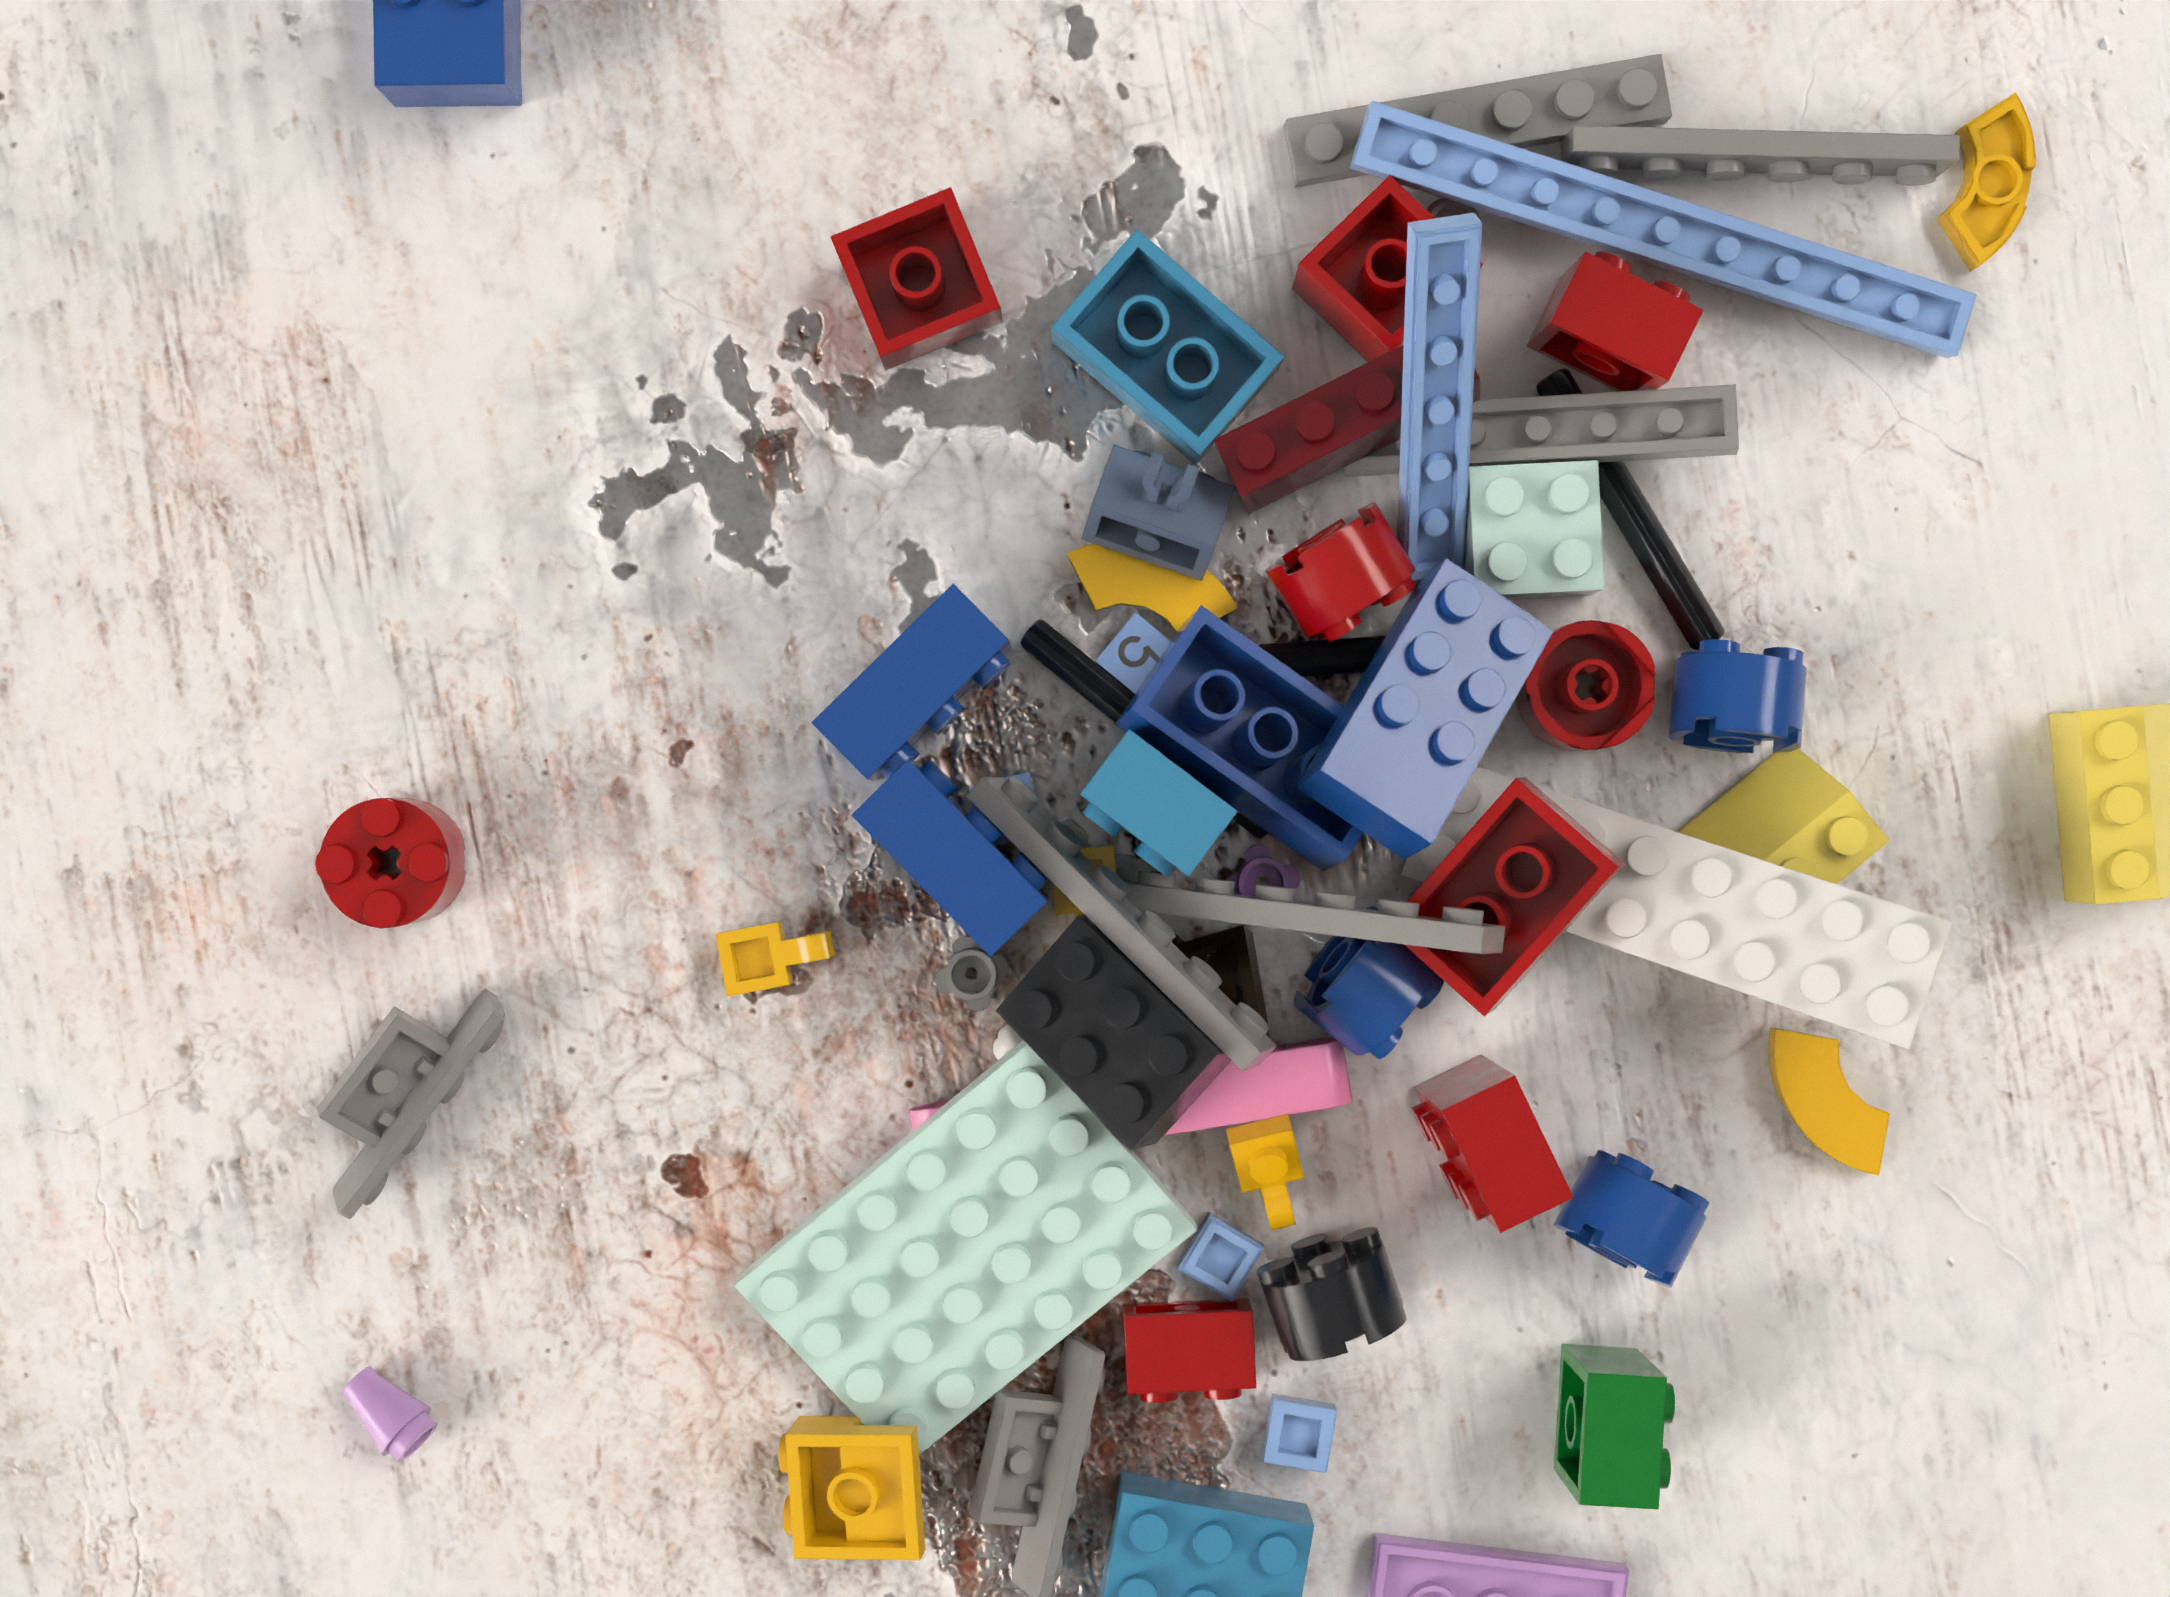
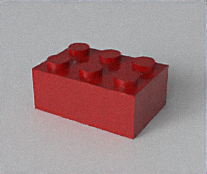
(1527, 872)
(1490, 1142)

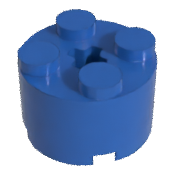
(1738, 698)
(1366, 992)
(1631, 1217)

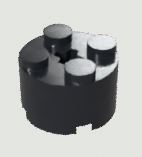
(1332, 1294)

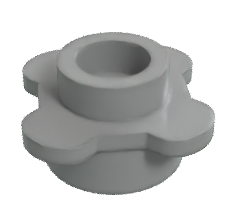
(954, 979)

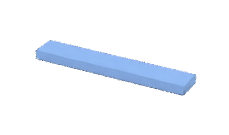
(1438, 388)

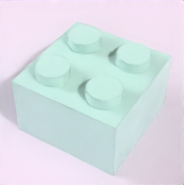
(1535, 529)

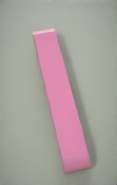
(1289, 1081)

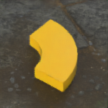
(1995, 181)
(1124, 580)
(1821, 1102)

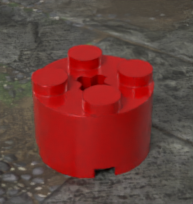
(1342, 574)
(1620, 688)
(356, 862)

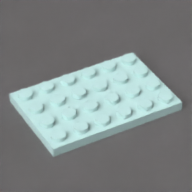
(966, 1250)

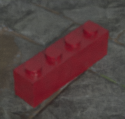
(1317, 432)

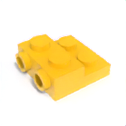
(852, 1489)

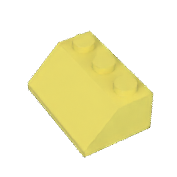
(2113, 802)
(1792, 818)

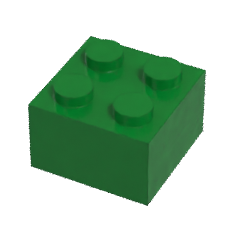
(1612, 1427)

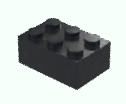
(1112, 1035)

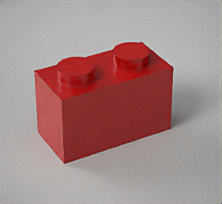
(1189, 1349)

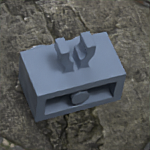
(1158, 511)

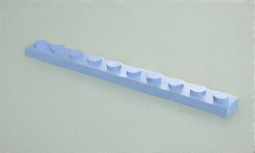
(1662, 230)

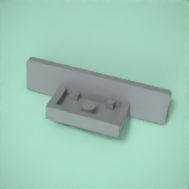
(396, 1088)
(1035, 1463)

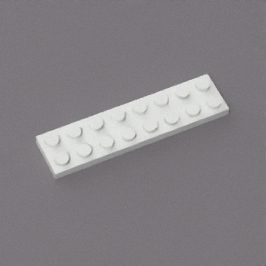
(1739, 920)

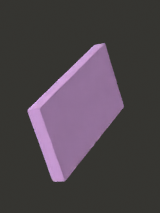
(1450, 1569)

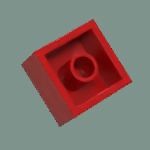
(1360, 271)
(918, 278)
(1615, 324)

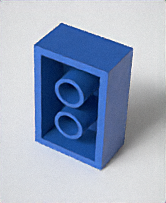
(915, 685)
(953, 854)

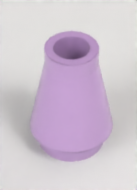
(389, 1414)

